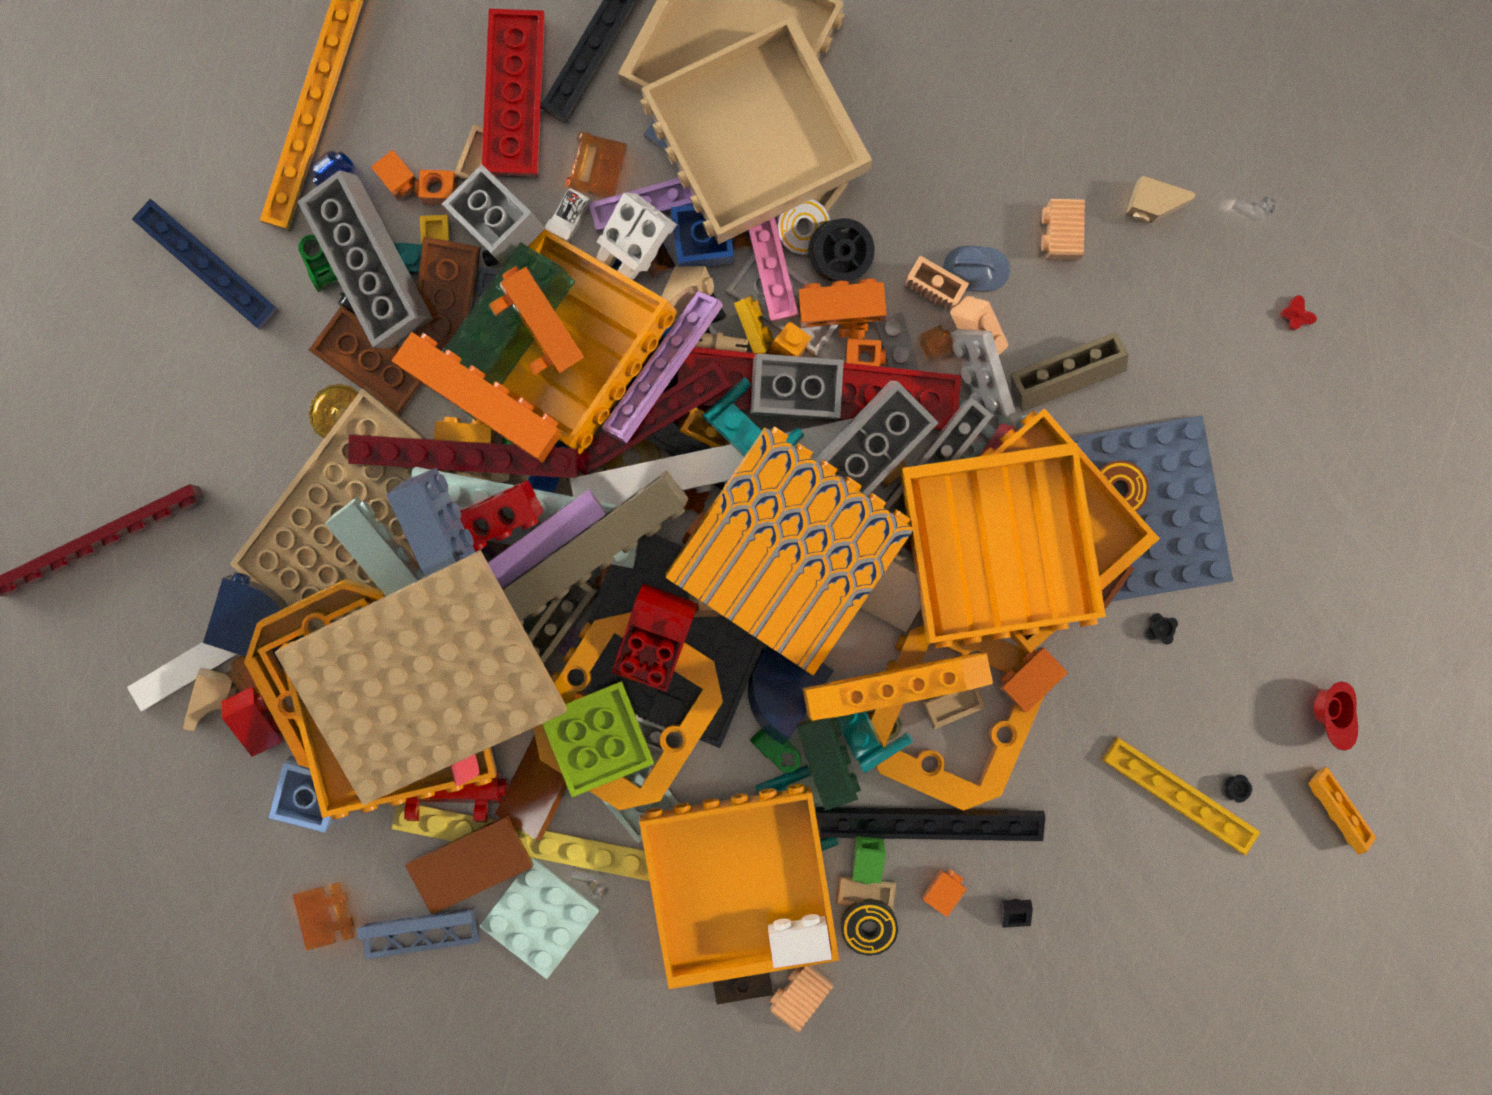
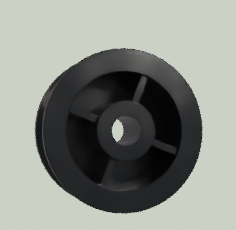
(825, 250)

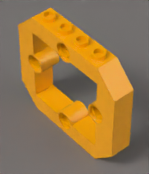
(285, 626)
(692, 665)
(897, 686)
(1003, 755)

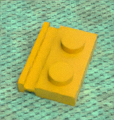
(750, 317)

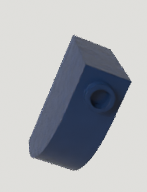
(237, 612)
(777, 692)

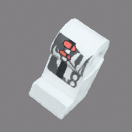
(569, 215)

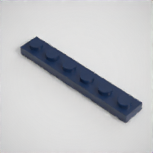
(204, 264)

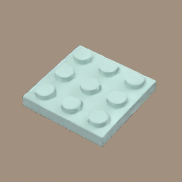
(539, 918)

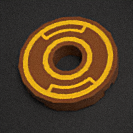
(1132, 477)

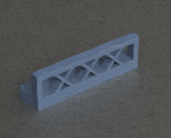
(415, 924)

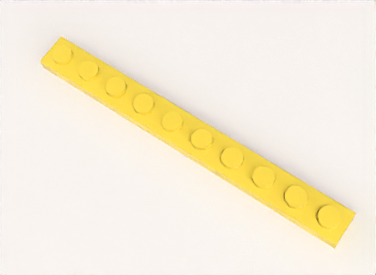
(553, 847)

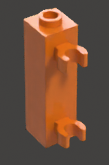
(540, 319)

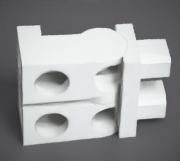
(633, 235)

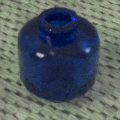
(330, 164)

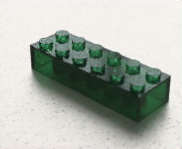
(500, 341)

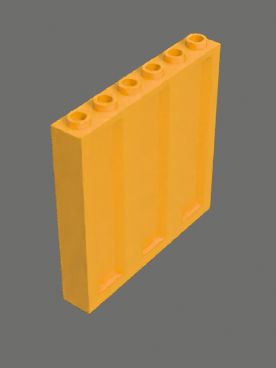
(614, 329)
(1002, 544)

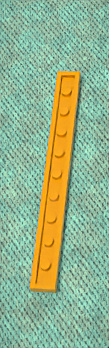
(310, 113)

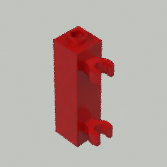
(470, 793)

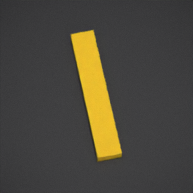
(1180, 796)

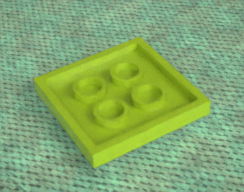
(598, 740)

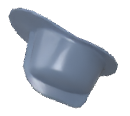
(979, 266)

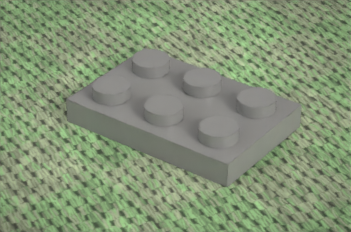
(983, 370)

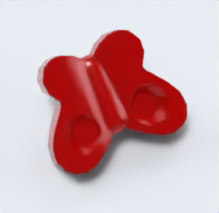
(1297, 314)

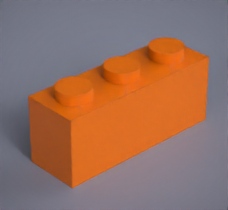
(842, 303)

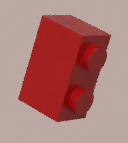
(251, 721)

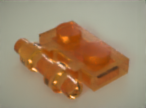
(316, 919)

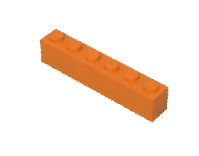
(478, 397)

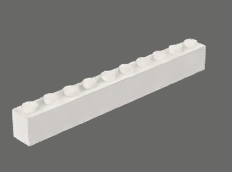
(689, 470)

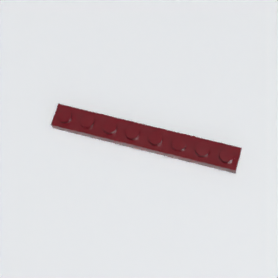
(459, 456)
(105, 535)

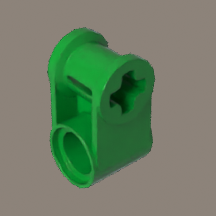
(317, 265)
(773, 750)

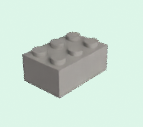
(492, 214)
(796, 387)

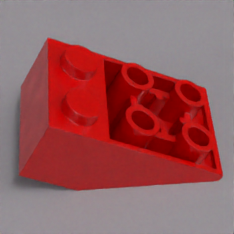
(654, 637)

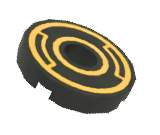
(869, 942)

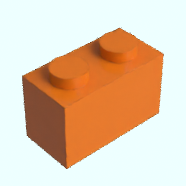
(1032, 679)

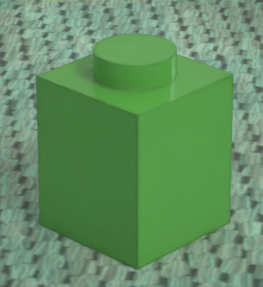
(868, 860)

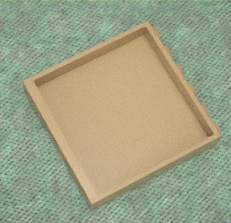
(690, 30)
(755, 129)

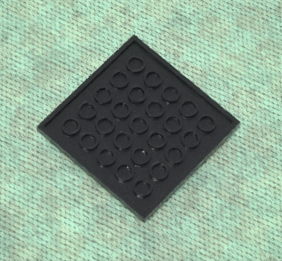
(716, 637)

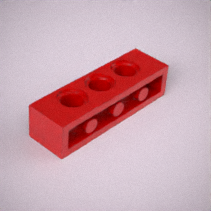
(519, 499)

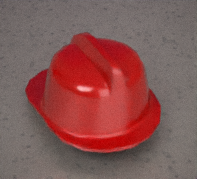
(1338, 714)

